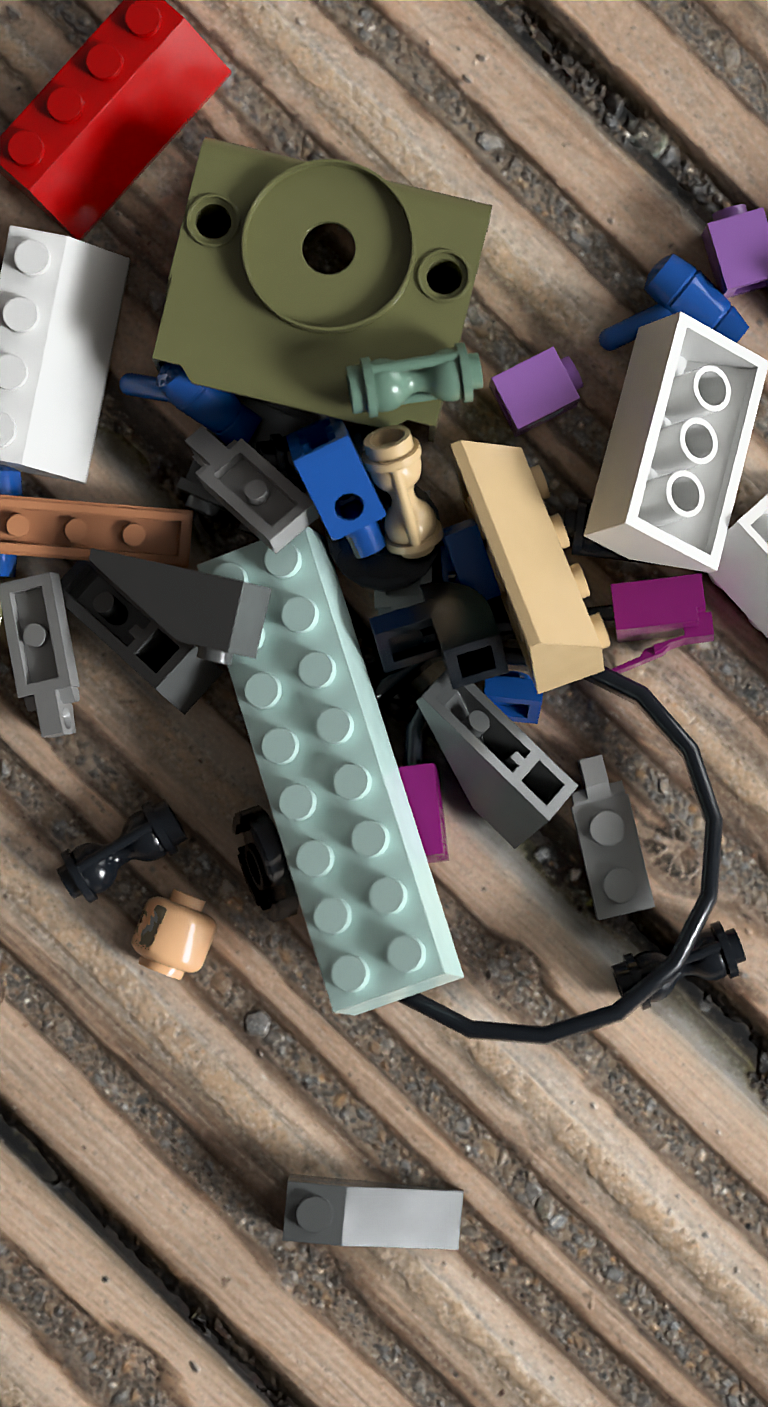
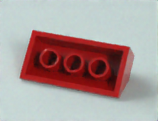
(109, 113)

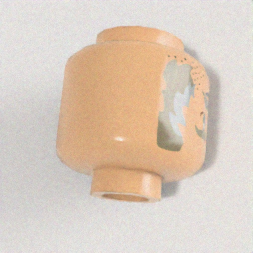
(174, 934)

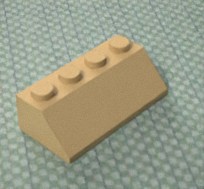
(529, 563)

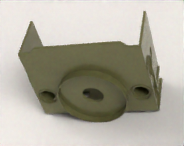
(269, 327)

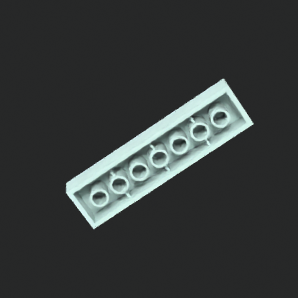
(336, 785)

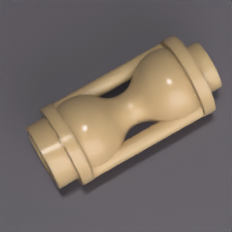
(395, 467)

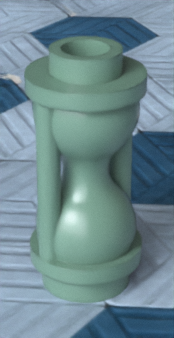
(389, 383)

